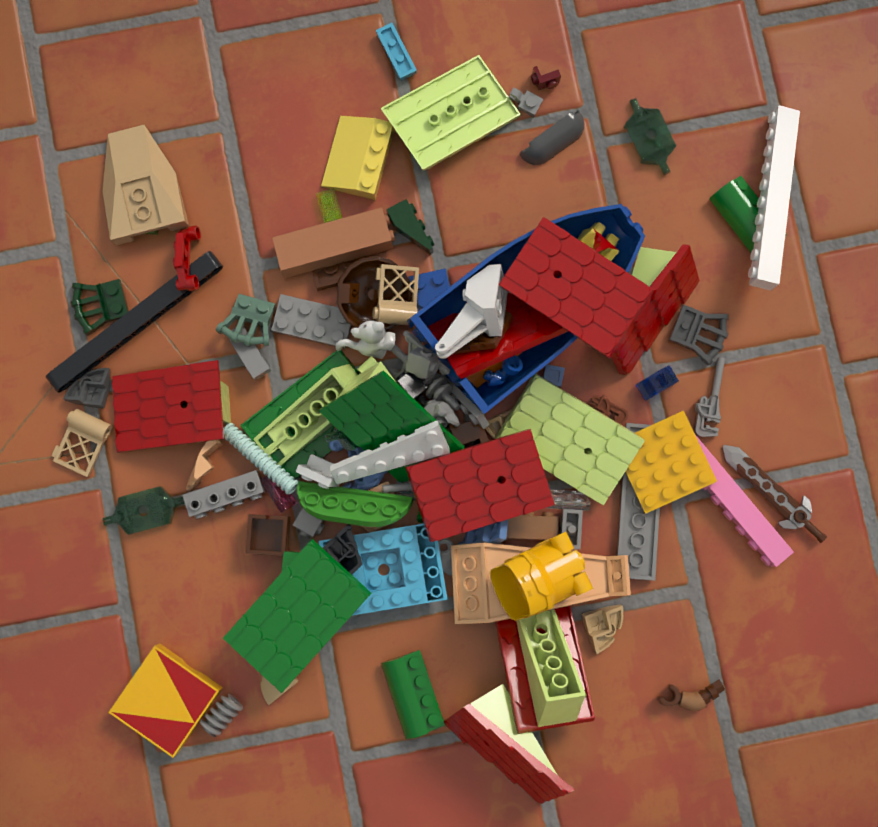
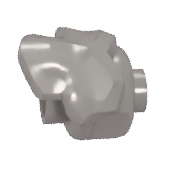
(442, 412)

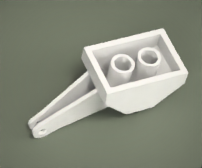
(481, 313)

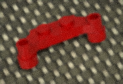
(182, 258)

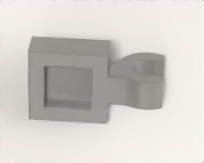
(528, 103)

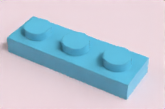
(396, 51)

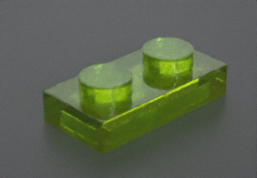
(329, 205)

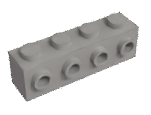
(223, 494)

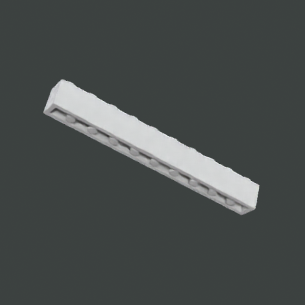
(774, 198)

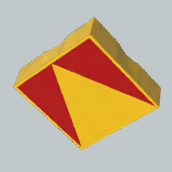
(165, 700)

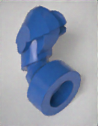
(510, 366)

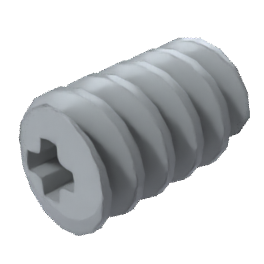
(222, 715)

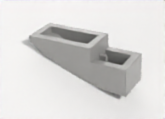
(251, 358)

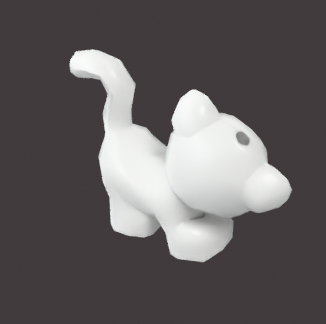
(373, 341)

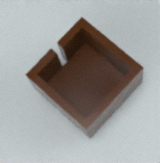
(267, 535)

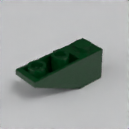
(406, 223)

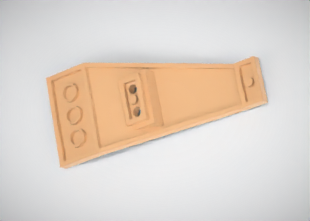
(476, 598)

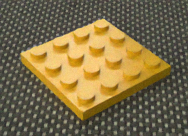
(668, 463)

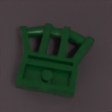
(111, 300)

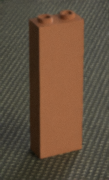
(333, 242)

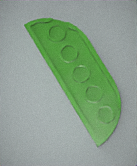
(352, 505)

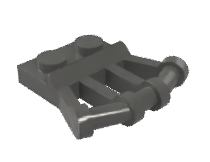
(688, 327)

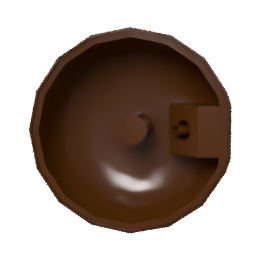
(359, 290)

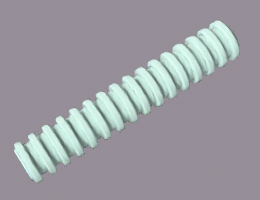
(260, 459)

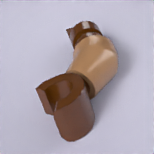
(693, 700)

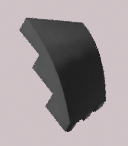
(344, 549)

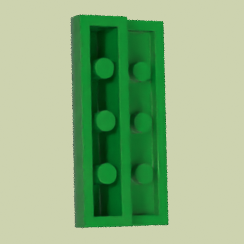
(739, 208)
(412, 694)

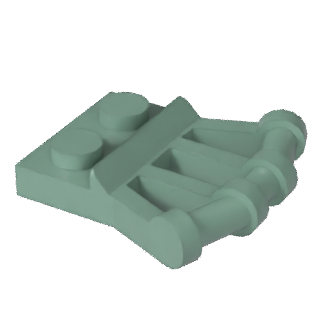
(252, 311)

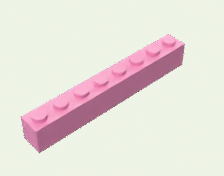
(745, 515)

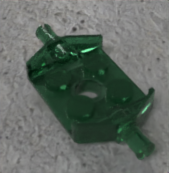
(655, 149)
(160, 510)

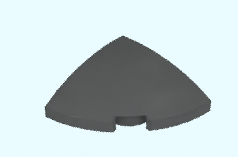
(91, 390)

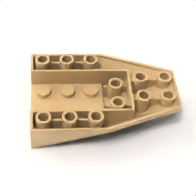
(139, 187)

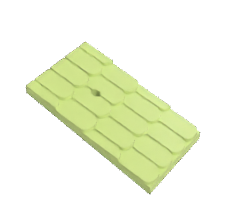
(437, 120)
(573, 438)

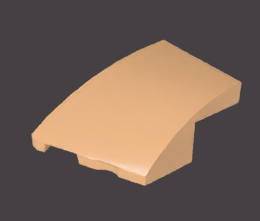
(202, 464)

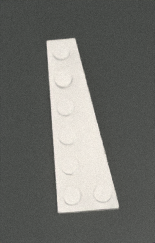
(422, 445)

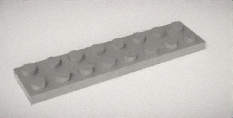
(636, 529)

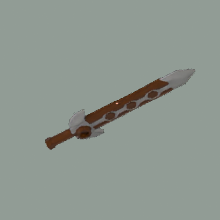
(797, 515)

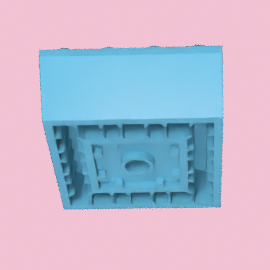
(413, 564)

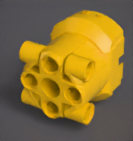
(540, 577)

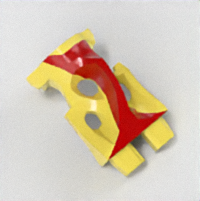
(595, 240)

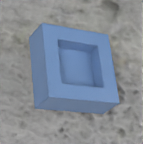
(554, 374)

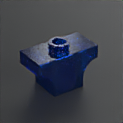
(657, 382)

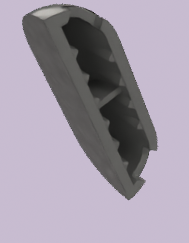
(554, 139)

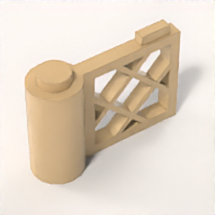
(395, 311)
(85, 427)

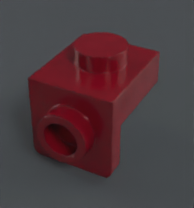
(547, 80)

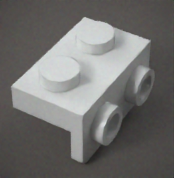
(317, 470)

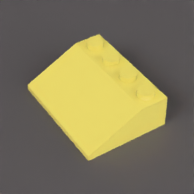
(358, 156)

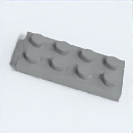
(310, 321)

